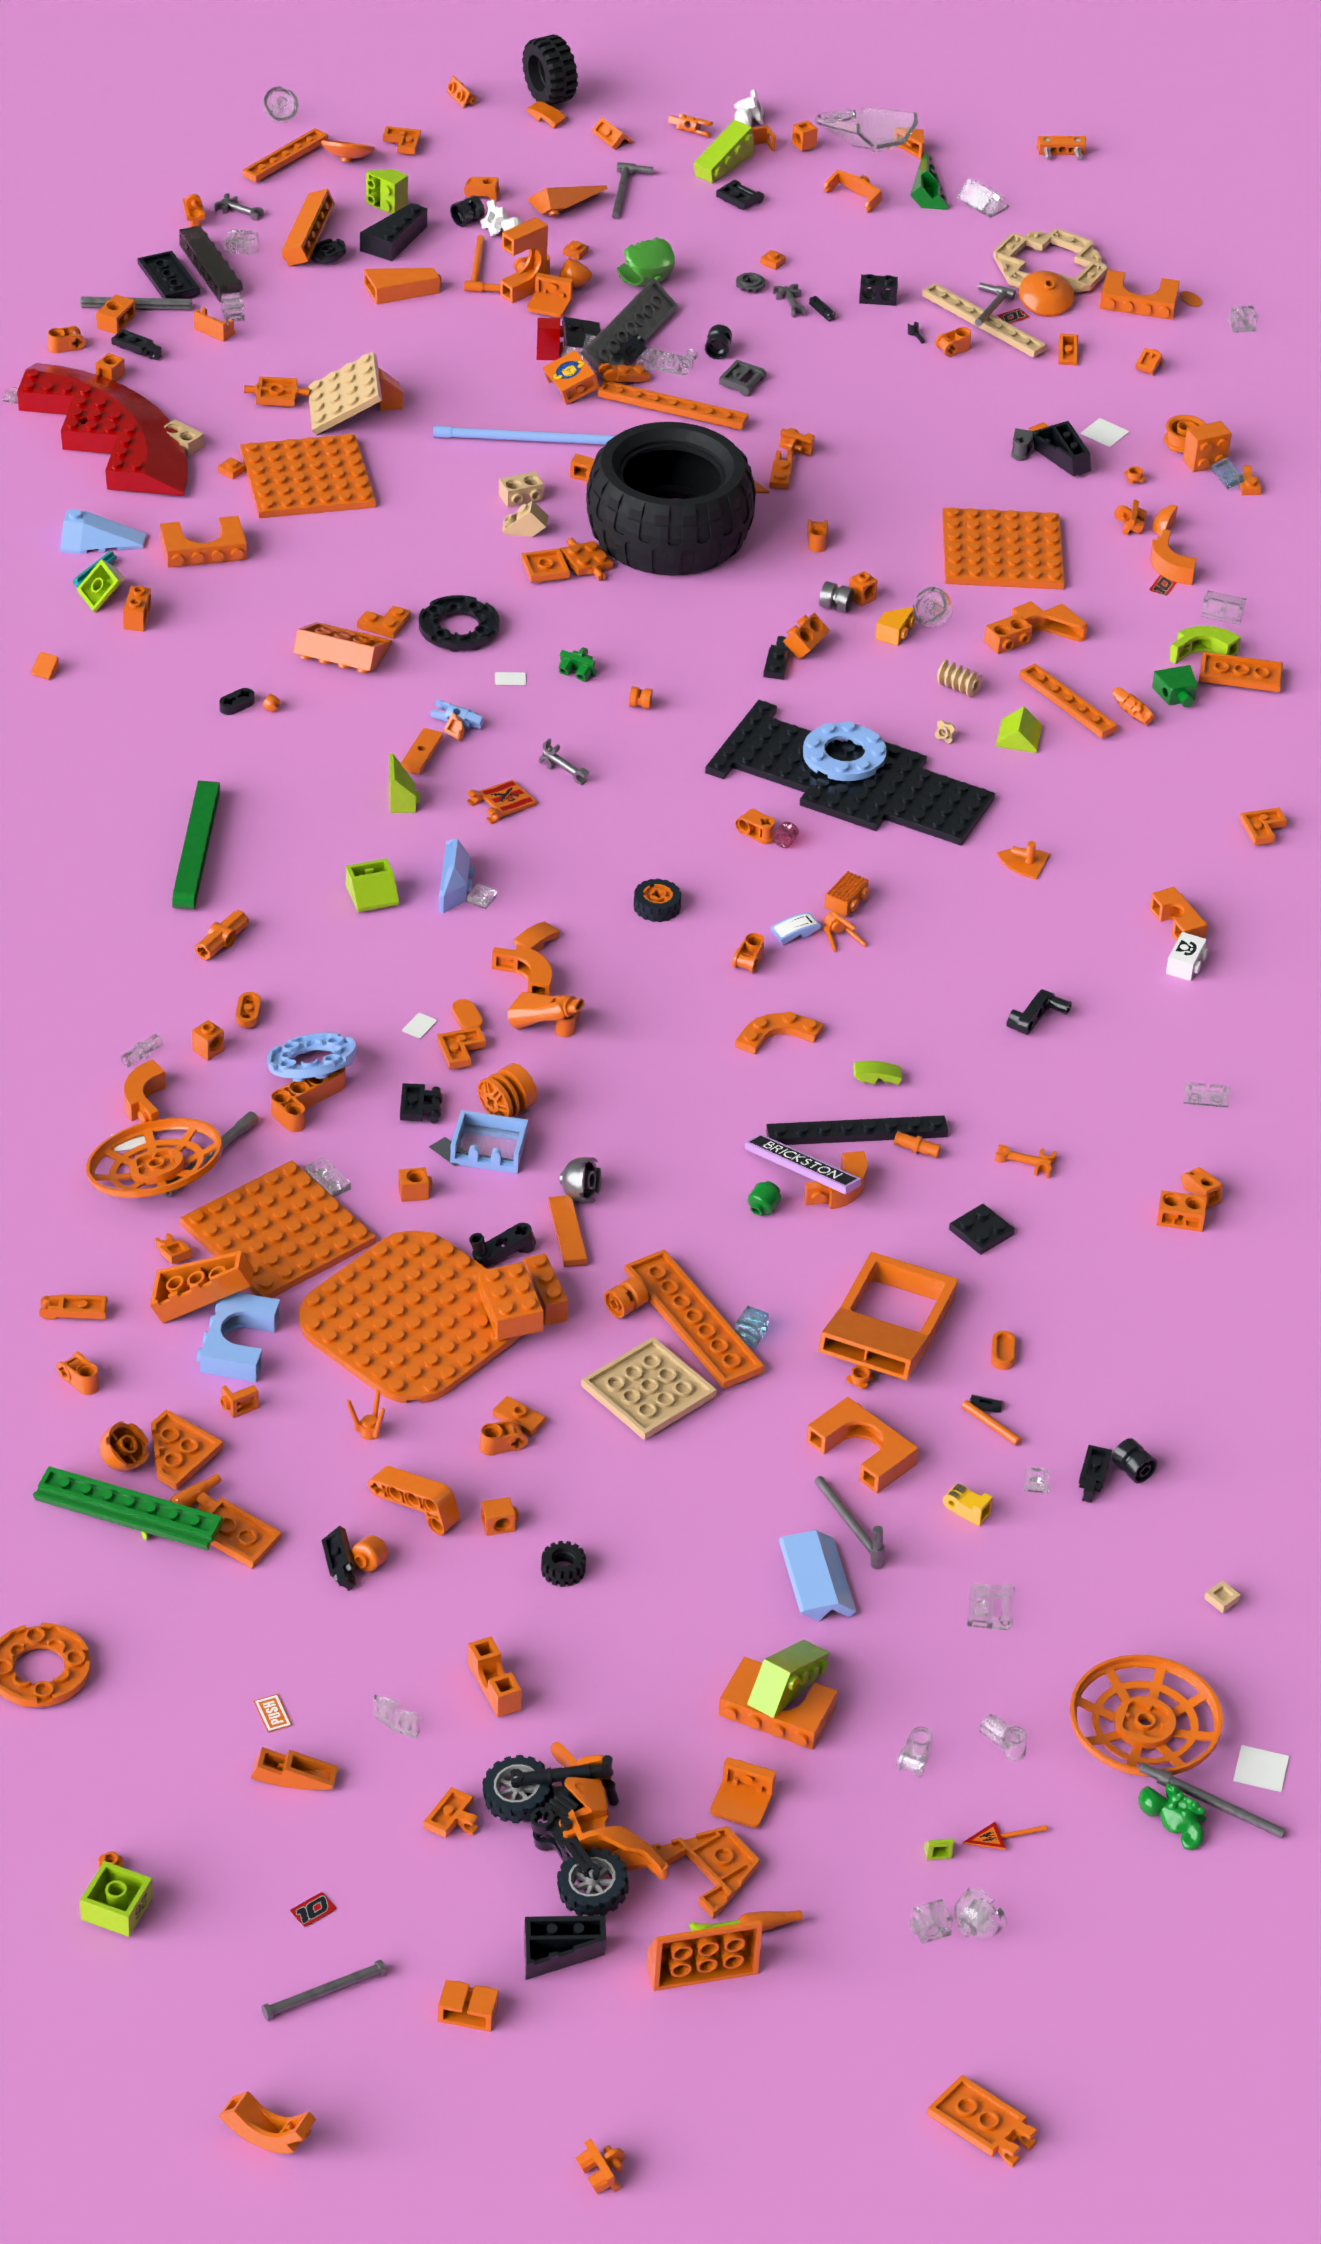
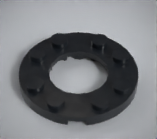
(459, 604)

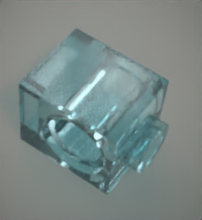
(752, 1326)

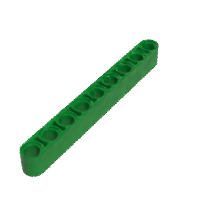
(196, 845)

